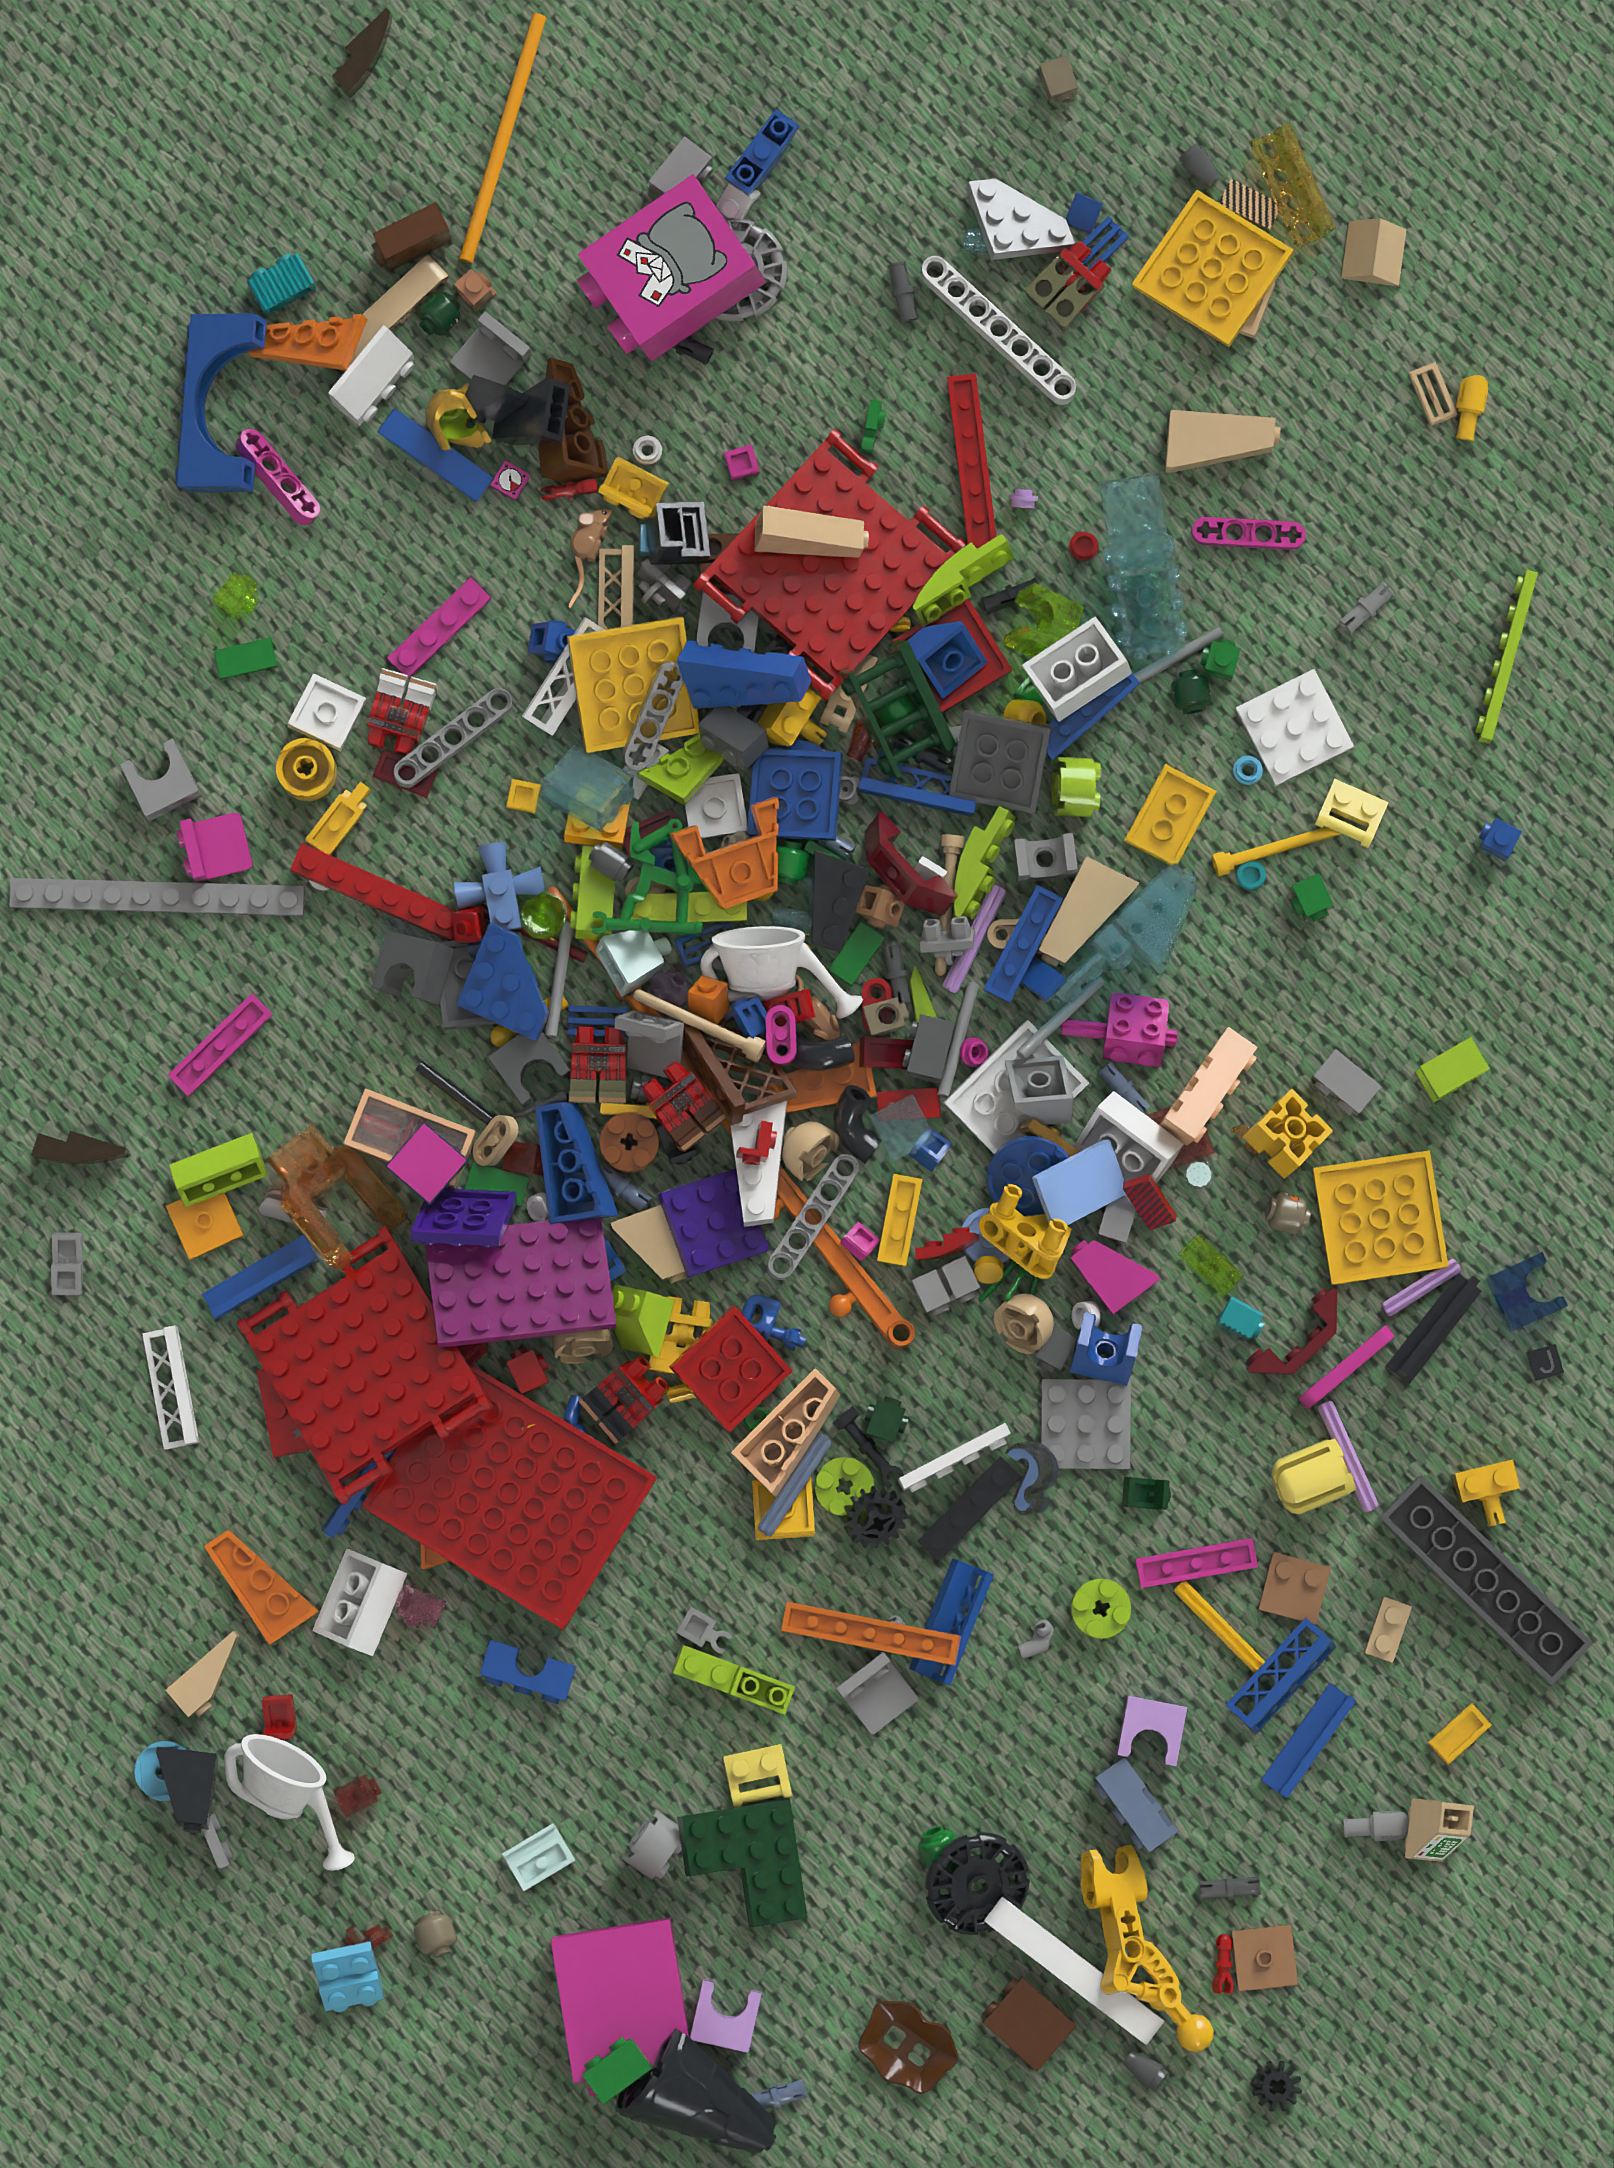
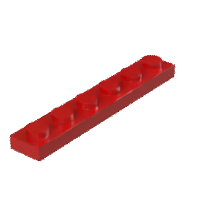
(971, 459)
(374, 891)

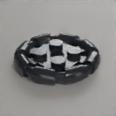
(966, 1871)

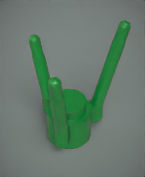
(1021, 1274)

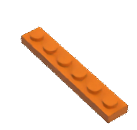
(871, 1633)

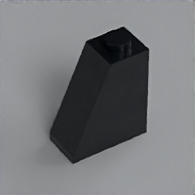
(539, 419)
(190, 1785)

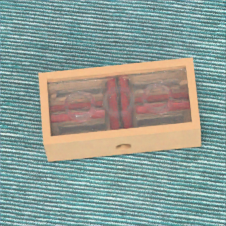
(386, 1124)

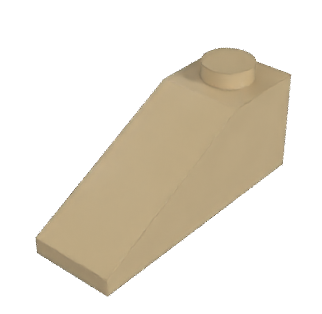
(202, 1680)

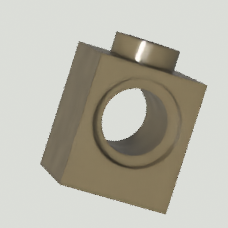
(1058, 80)
(875, 1026)

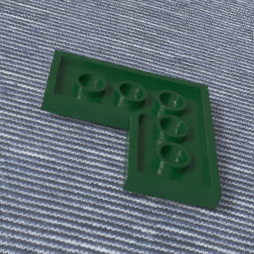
(761, 1844)

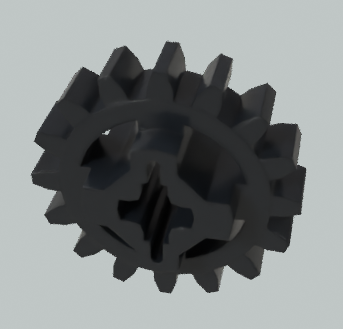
(874, 1516)

